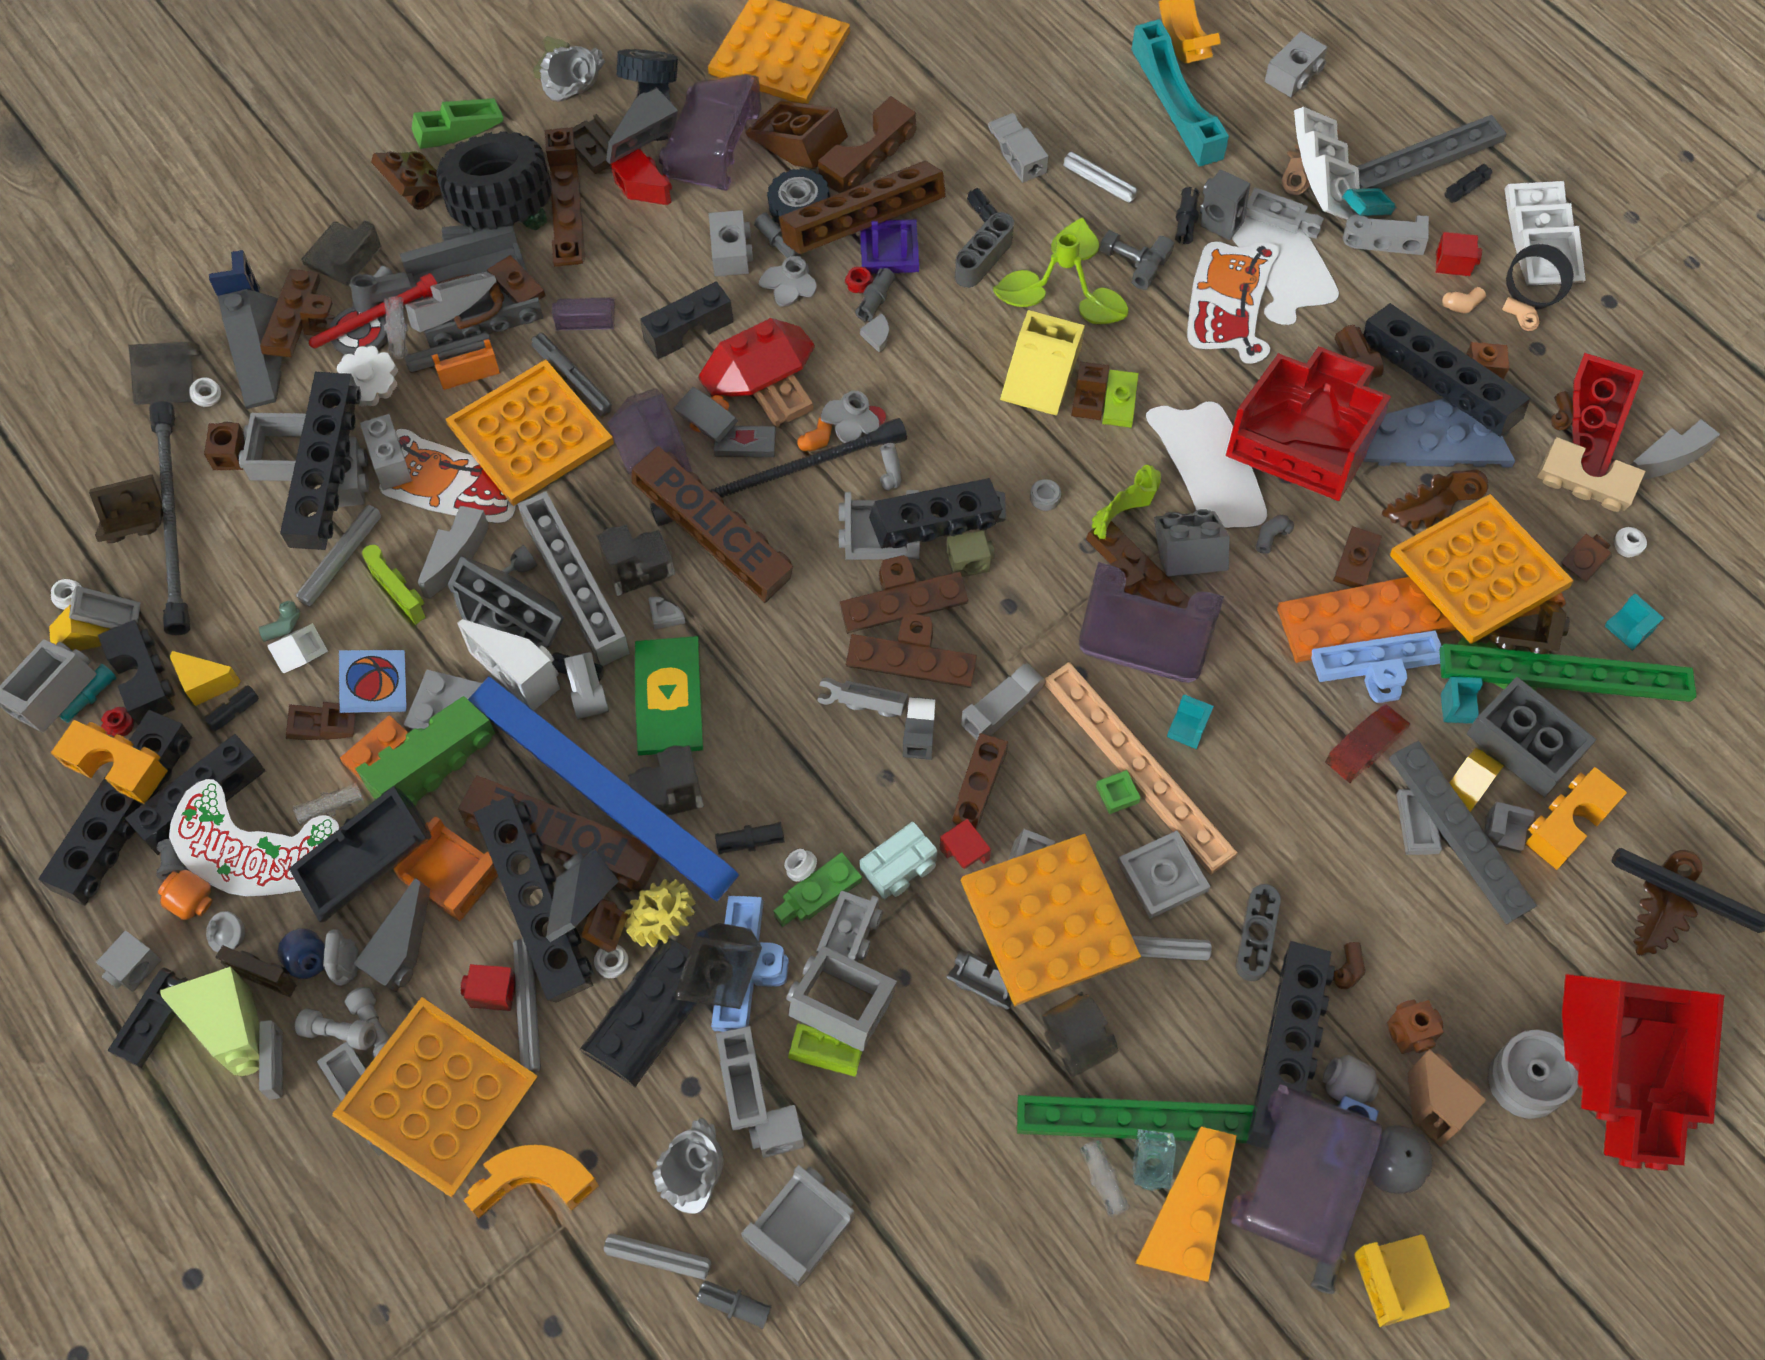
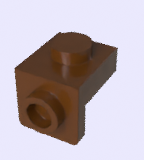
(1587, 556)

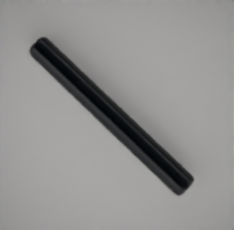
(1689, 890)

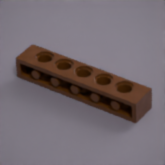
(859, 206)

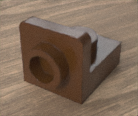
(604, 925)

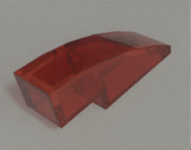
(1366, 743)

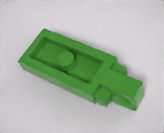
(818, 890)

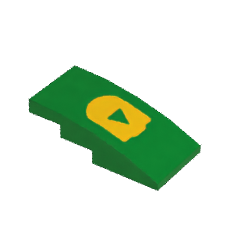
(668, 694)

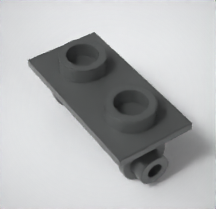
(971, 976)

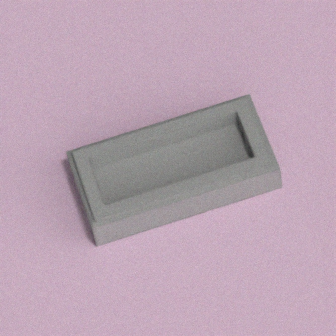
(102, 608)
(1418, 829)
(270, 1060)

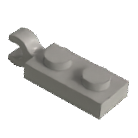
(1282, 213)
(862, 696)

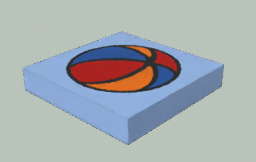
(372, 681)

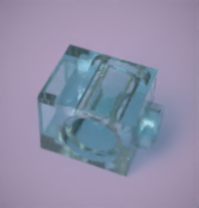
(1154, 1145)

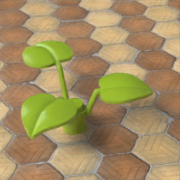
(1068, 248)

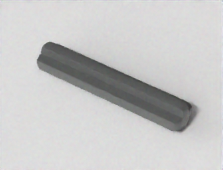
(424, 359)

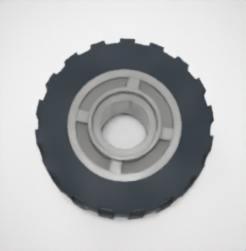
(794, 191)

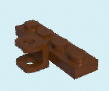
(295, 311)
(1138, 568)
(902, 596)
(912, 655)

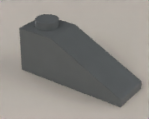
(644, 122)
(578, 892)
(397, 942)

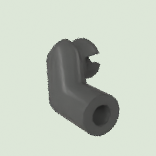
(1278, 524)

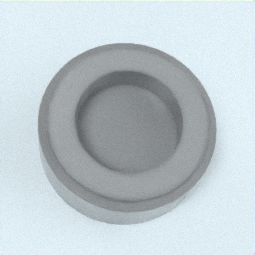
(1045, 494)

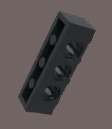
(947, 502)
(229, 765)

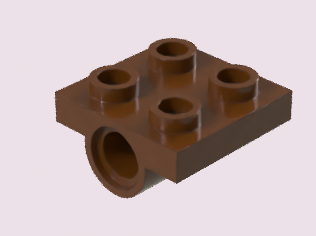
(410, 176)

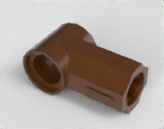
(1354, 345)

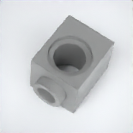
(127, 962)
(779, 1134)

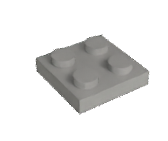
(1163, 874)

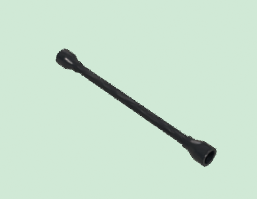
(889, 432)

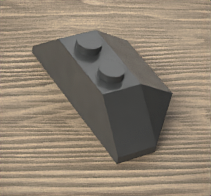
(503, 603)

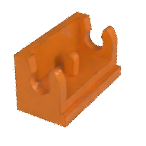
(467, 367)

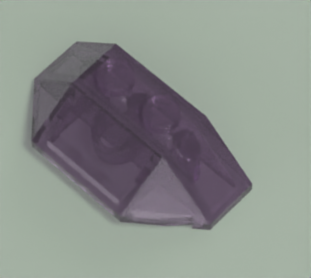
(642, 426)

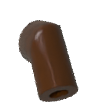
(1564, 417)
(1353, 969)

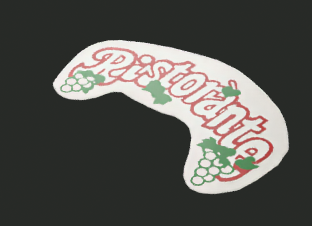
(238, 859)

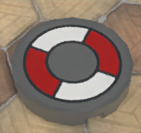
(367, 335)

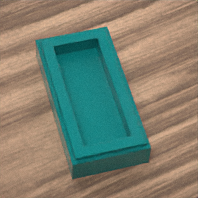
(1369, 202)

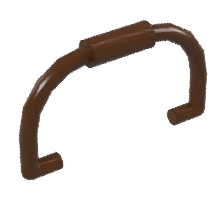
(497, 298)

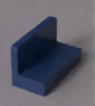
(238, 279)

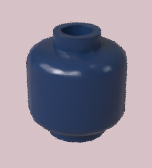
(302, 953)

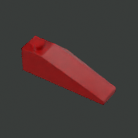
(1600, 408)

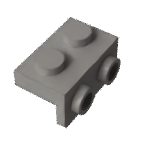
(851, 925)

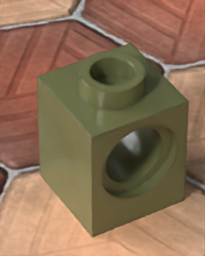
(970, 553)

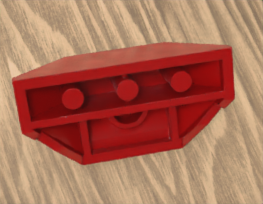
(756, 358)

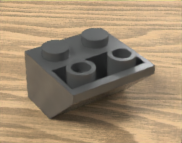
(1192, 542)

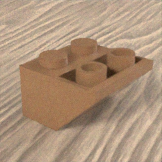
(1441, 1098)

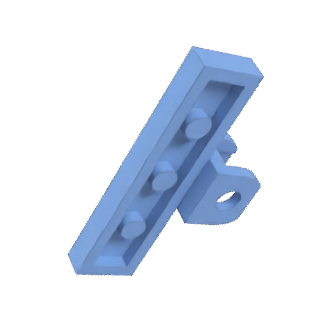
(1378, 659)
(770, 968)

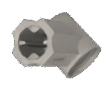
(586, 692)

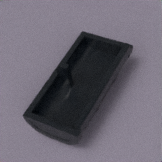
(360, 853)
(642, 1017)

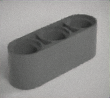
(984, 249)

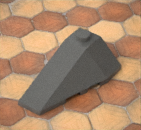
(245, 323)

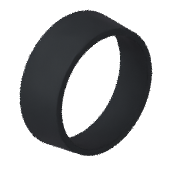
(1551, 254)

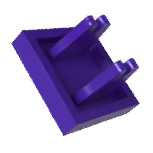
(890, 246)

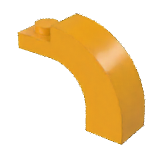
(1186, 34)
(531, 1166)

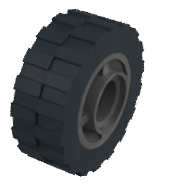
(647, 66)

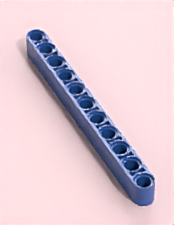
(605, 789)

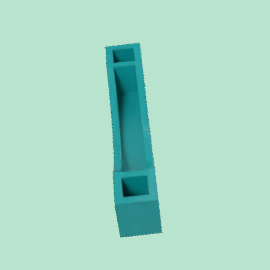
(1198, 128)

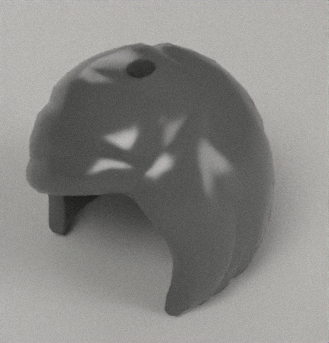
(1393, 1169)

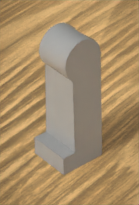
(1387, 234)
(1002, 702)

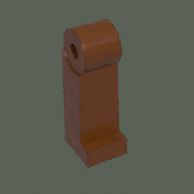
(980, 779)

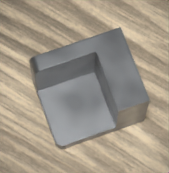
(1508, 826)

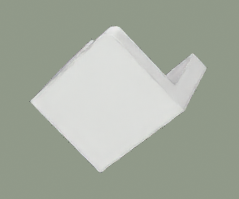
(297, 648)

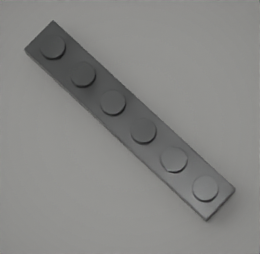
(1431, 153)
(1462, 832)

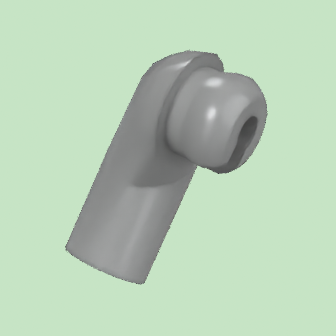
(892, 467)

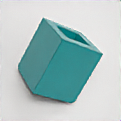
(1634, 622)
(1460, 699)
(1190, 721)

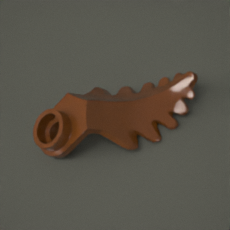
(1437, 499)
(1665, 908)

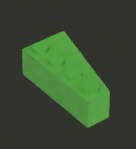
(429, 752)

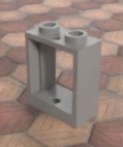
(254, 435)
(45, 684)
(830, 1021)

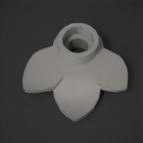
(787, 283)
(850, 420)

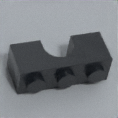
(666, 327)
(128, 649)

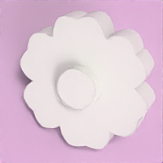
(371, 372)

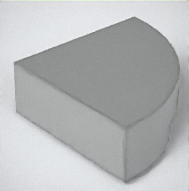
(876, 332)
(665, 613)

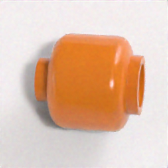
(185, 894)

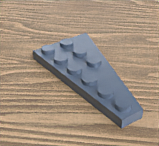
(1436, 436)

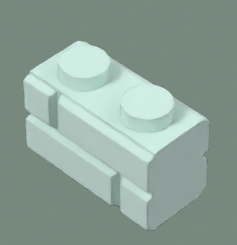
(899, 861)

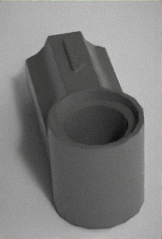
(371, 290)

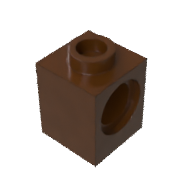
(223, 445)

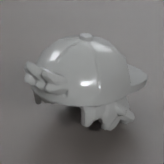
(570, 71)
(690, 1168)

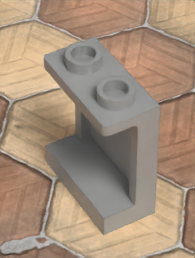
(859, 536)
(800, 1225)

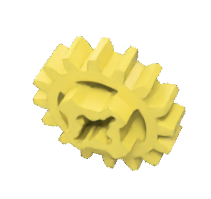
(659, 912)

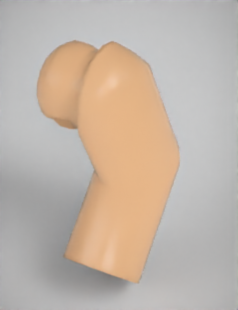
(1524, 313)

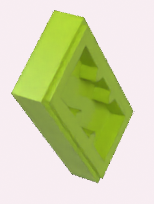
(1120, 398)
(823, 1051)

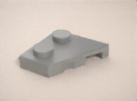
(434, 695)

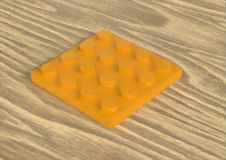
(782, 47)
(529, 432)
(1481, 568)
(1049, 919)
(435, 1096)

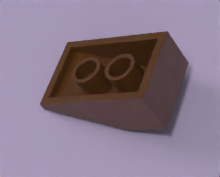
(799, 132)

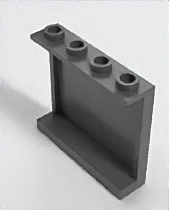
(465, 256)

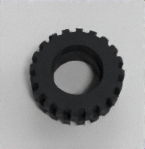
(494, 180)

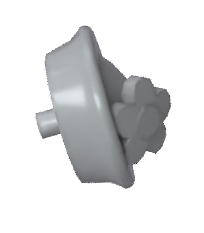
(225, 930)

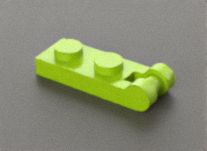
(394, 583)

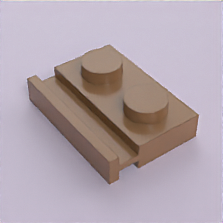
(784, 400)

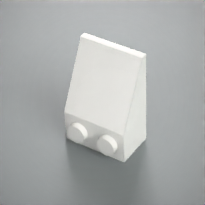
(513, 661)

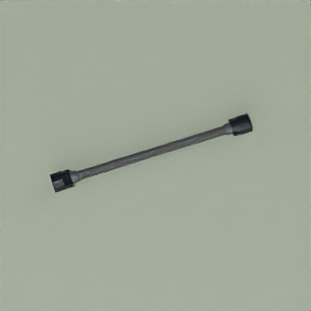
(176, 616)

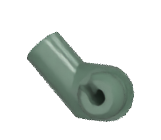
(284, 624)

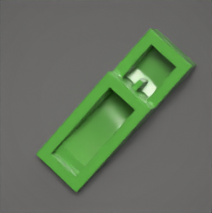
(455, 122)

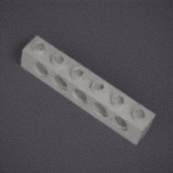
(574, 579)

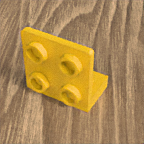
(1401, 1280)

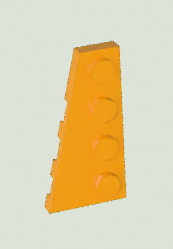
(1189, 1220)

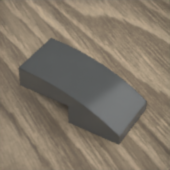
(705, 414)

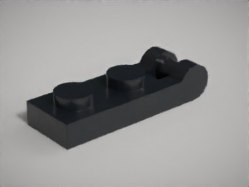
(146, 1021)

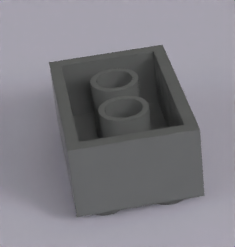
(1530, 736)

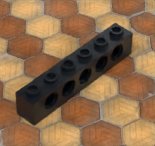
(1446, 369)
(326, 392)
(101, 816)
(494, 825)
(1299, 964)

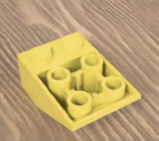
(1042, 362)

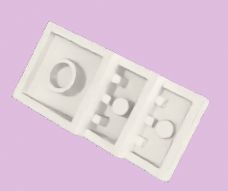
(1326, 161)
(1542, 216)

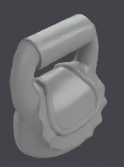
(340, 957)

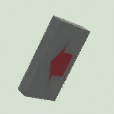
(747, 442)

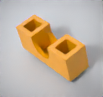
(88, 748)
(1558, 835)

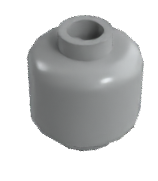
(1350, 1079)

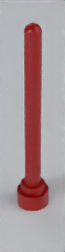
(422, 289)

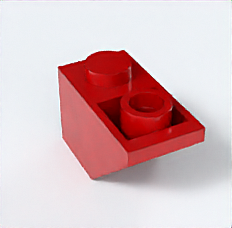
(640, 179)

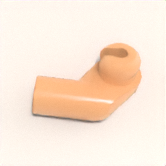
(1463, 302)

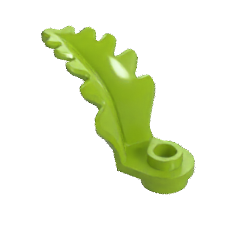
(1137, 495)

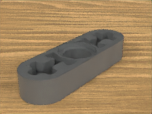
(1271, 912)

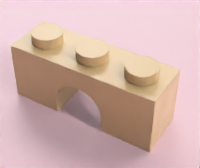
(1564, 469)

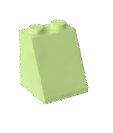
(221, 1016)

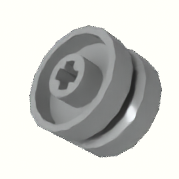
(1532, 1074)

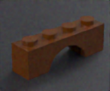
(848, 166)

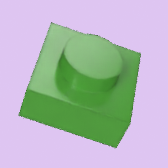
(1118, 792)

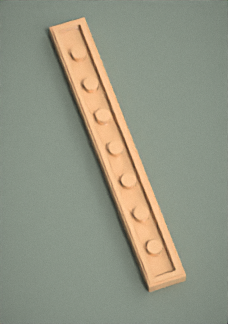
(1146, 773)

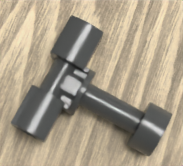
(1146, 259)

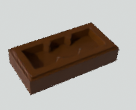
(515, 280)
(1357, 558)

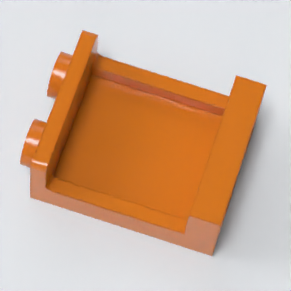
(450, 868)

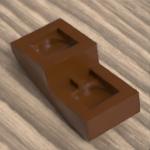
(1090, 390)
(319, 722)

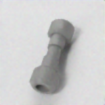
(361, 1003)
(359, 1034)

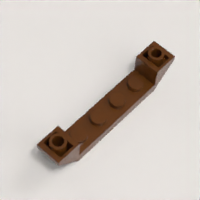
(566, 197)

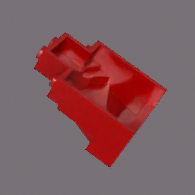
(1309, 421)
(1643, 1063)

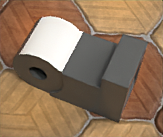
(919, 728)

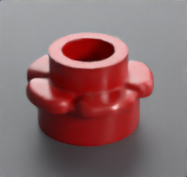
(855, 275)
(122, 727)

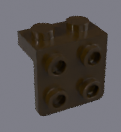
(127, 508)
(1549, 630)

